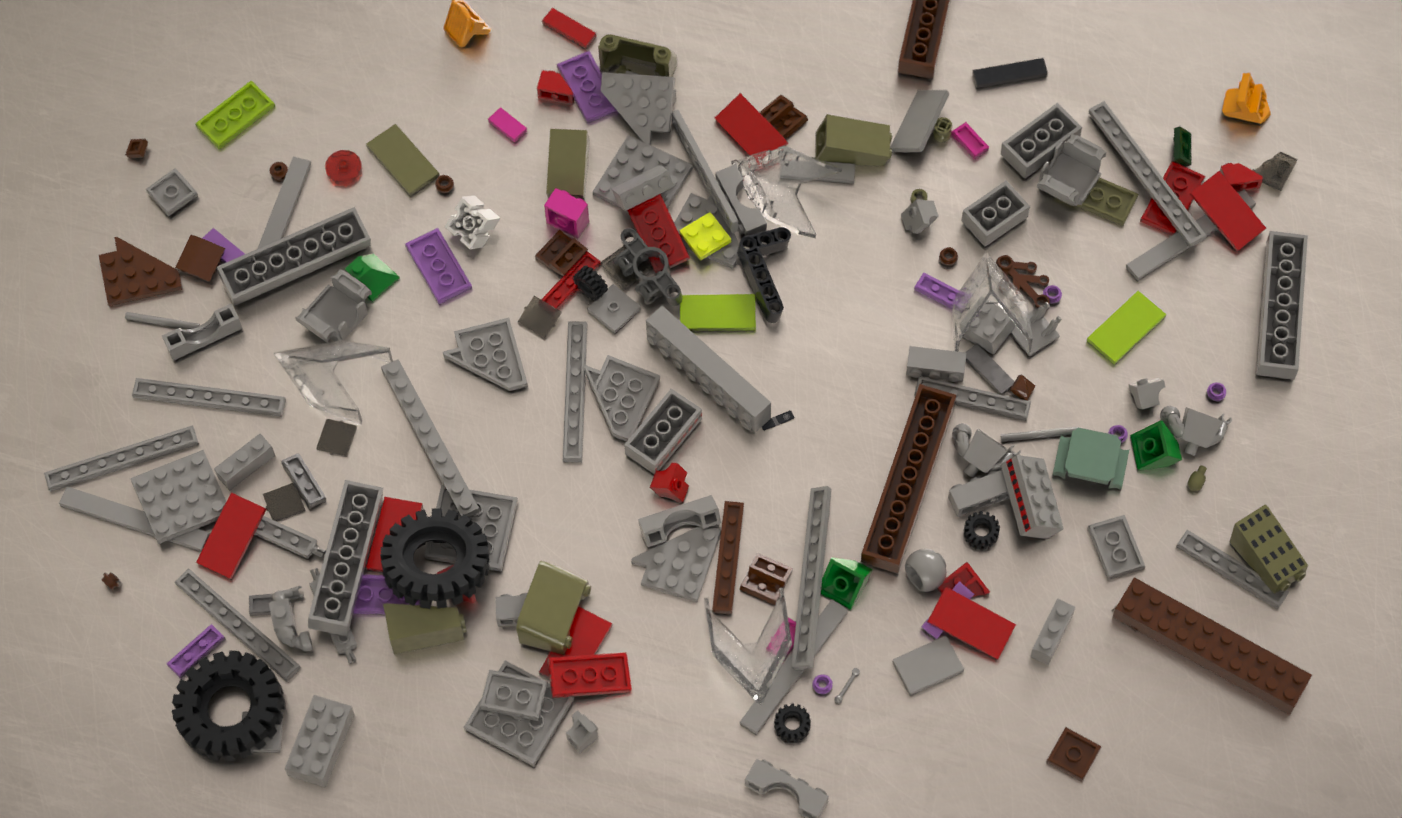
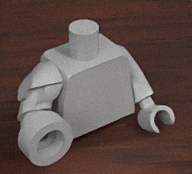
(1196, 427)
(982, 452)
(284, 620)

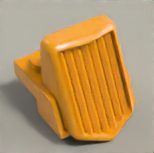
(463, 23)
(1247, 101)

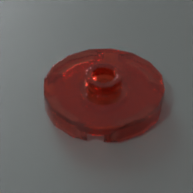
(346, 174)

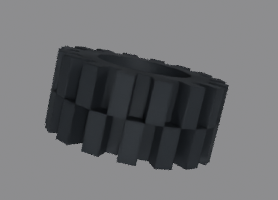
(590, 283)
(977, 540)
(788, 711)

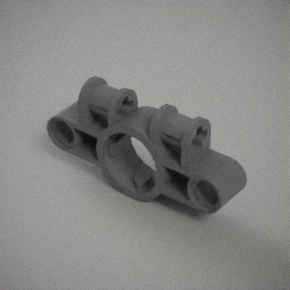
(649, 287)

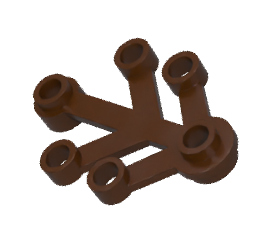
(1022, 280)

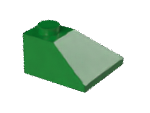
(372, 273)
(1155, 447)
(844, 581)

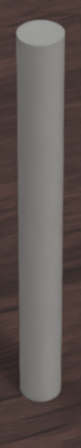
(160, 321)
(1037, 434)

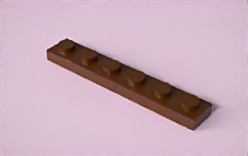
(728, 557)

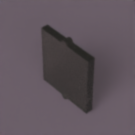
(539, 316)
(336, 437)
(283, 502)

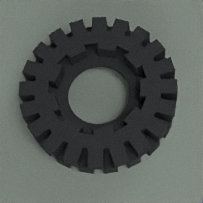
(416, 585)
(225, 671)

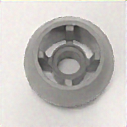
(926, 569)

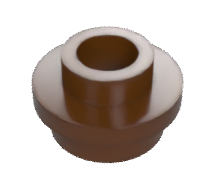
(279, 175)
(444, 179)
(948, 252)
(111, 580)

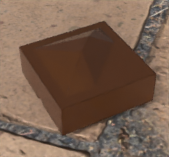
(136, 148)
(1022, 387)

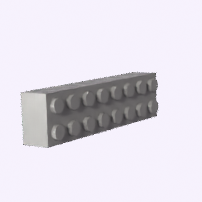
(294, 256)
(1282, 305)
(708, 370)
(345, 558)

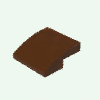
(784, 116)
(561, 253)
(200, 258)
(766, 578)

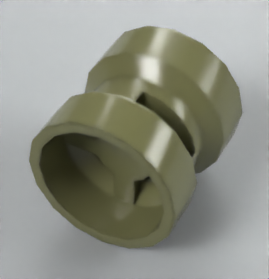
(939, 132)

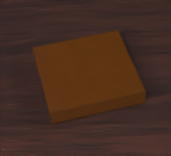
(1073, 754)

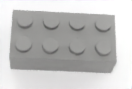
(1037, 140)
(319, 741)

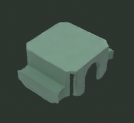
(1092, 457)

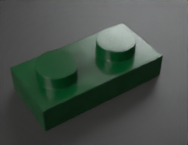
(1182, 146)

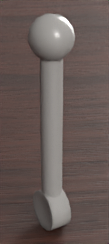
(855, 672)

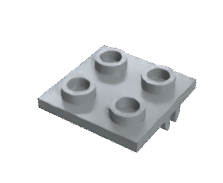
(1042, 331)

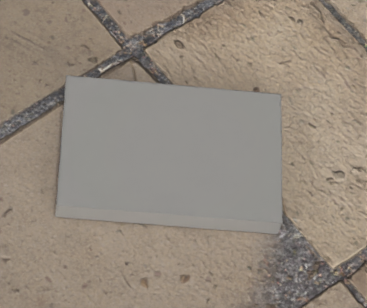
(1116, 547)
(928, 665)
(513, 695)

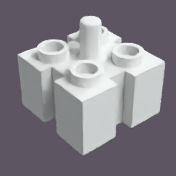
(472, 222)

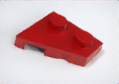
(968, 578)

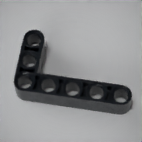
(755, 255)

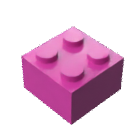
(566, 213)

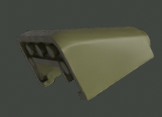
(616, 48)
(551, 608)

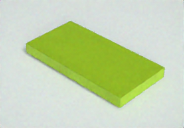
(235, 114)
(718, 312)
(1126, 327)

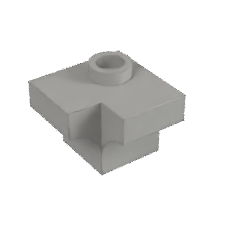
(919, 215)
(1146, 392)
(582, 732)

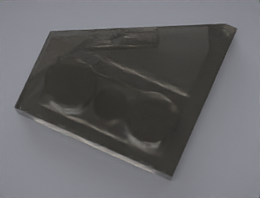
(1277, 170)

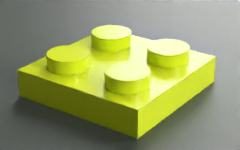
(705, 236)

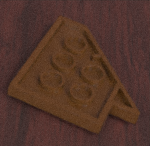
(135, 275)

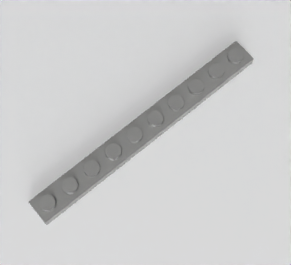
(1147, 174)
(430, 439)
(811, 578)

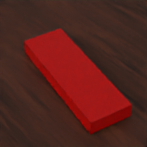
(569, 28)

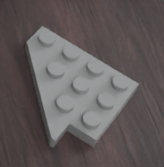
(641, 101)
(695, 208)
(490, 353)
(622, 394)
(680, 563)

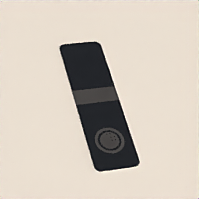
(777, 420)

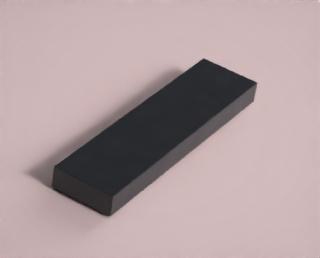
(1010, 73)

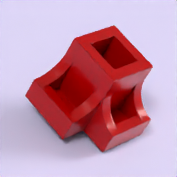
(670, 483)

